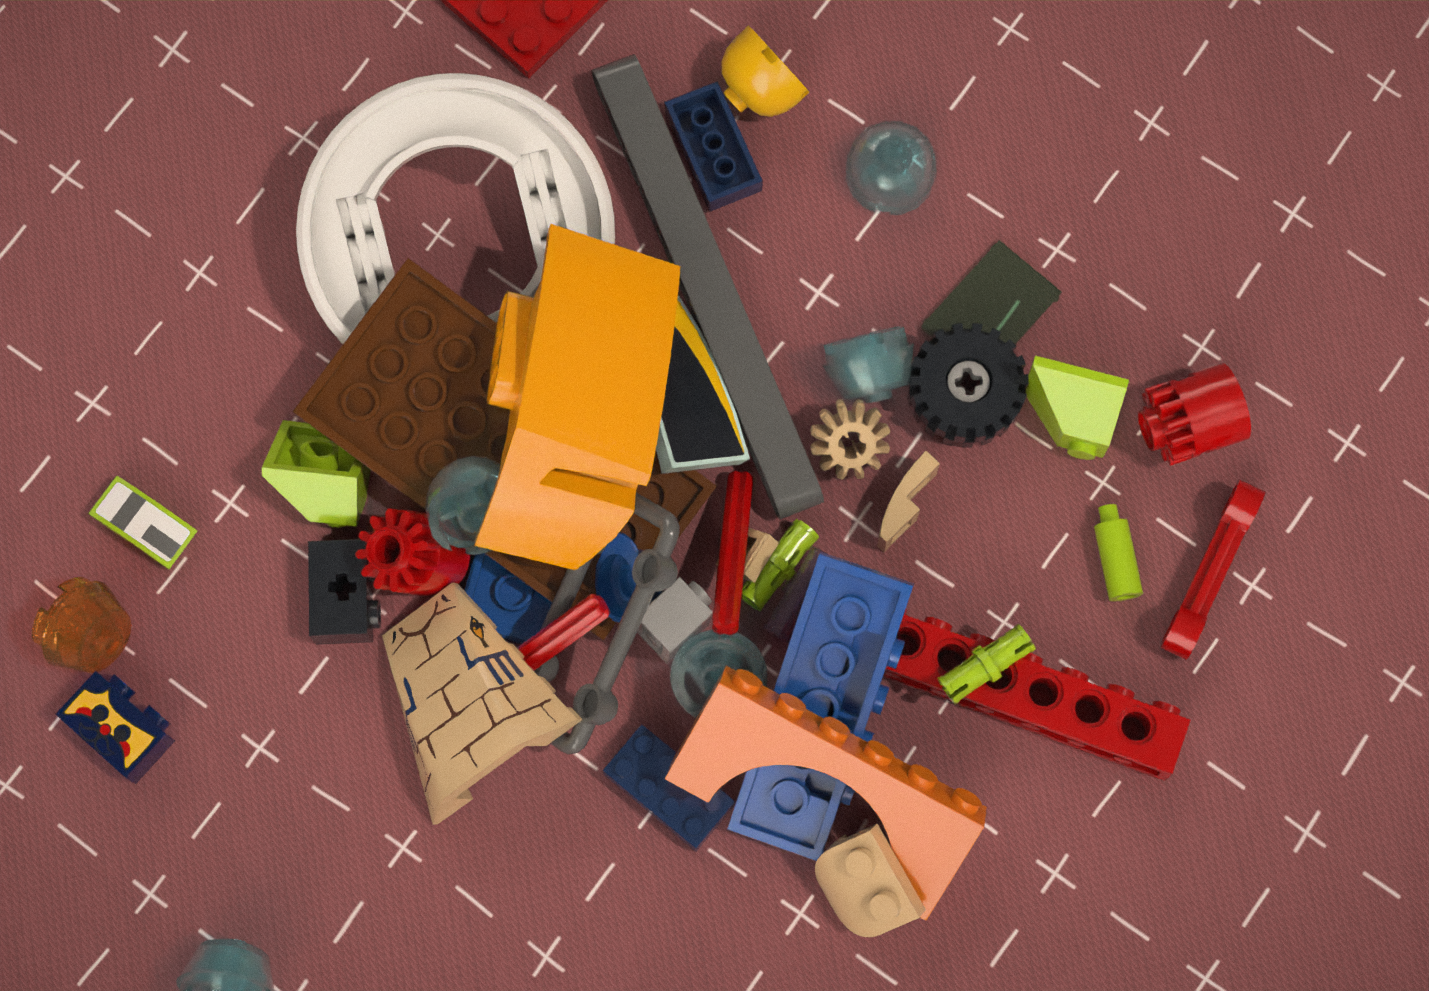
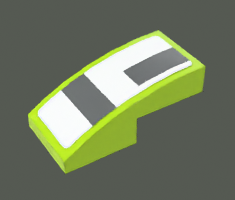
(142, 522)

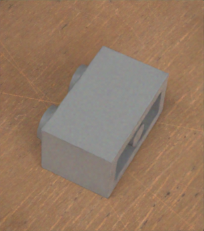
(675, 618)

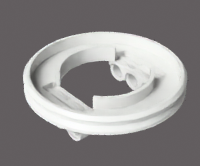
(338, 217)

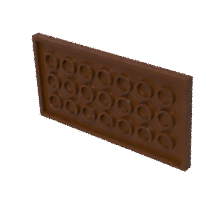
(414, 398)

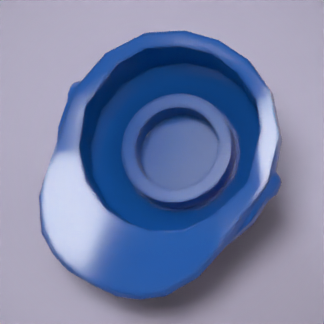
(614, 575)

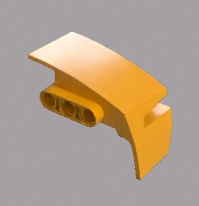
(584, 398)

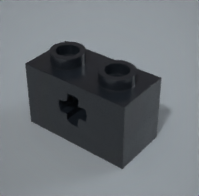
(335, 620)

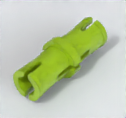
(780, 565)
(986, 663)

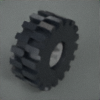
(945, 406)

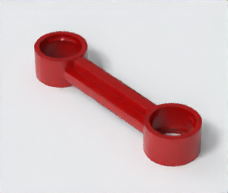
(1212, 570)

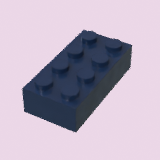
(713, 146)
(641, 773)

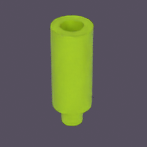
(1117, 555)

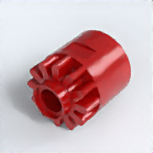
(1195, 414)
(407, 557)

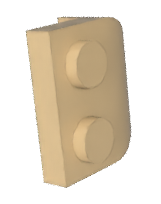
(867, 884)

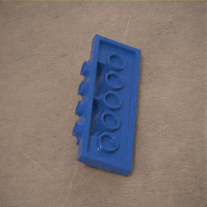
(837, 671)

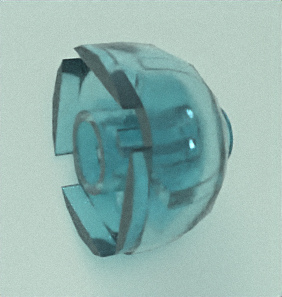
(891, 167)
(459, 502)

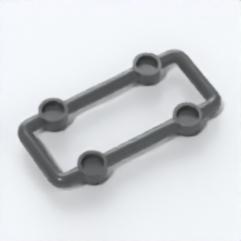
(651, 572)

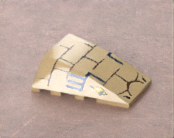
(466, 697)

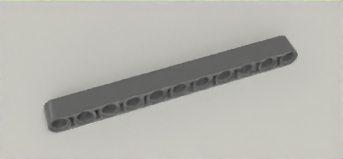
(707, 286)

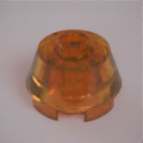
(82, 627)

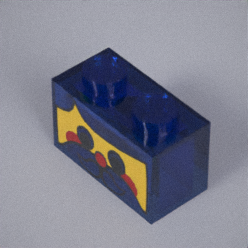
(116, 726)

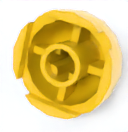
(759, 77)

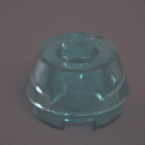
(870, 364)
(704, 659)
(227, 967)

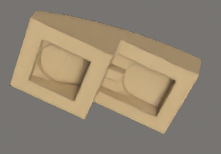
(901, 511)

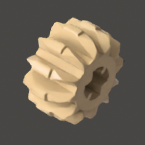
(867, 429)

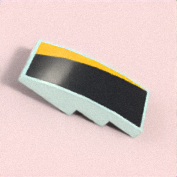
(697, 415)

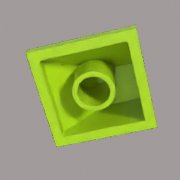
(1076, 405)
(316, 475)

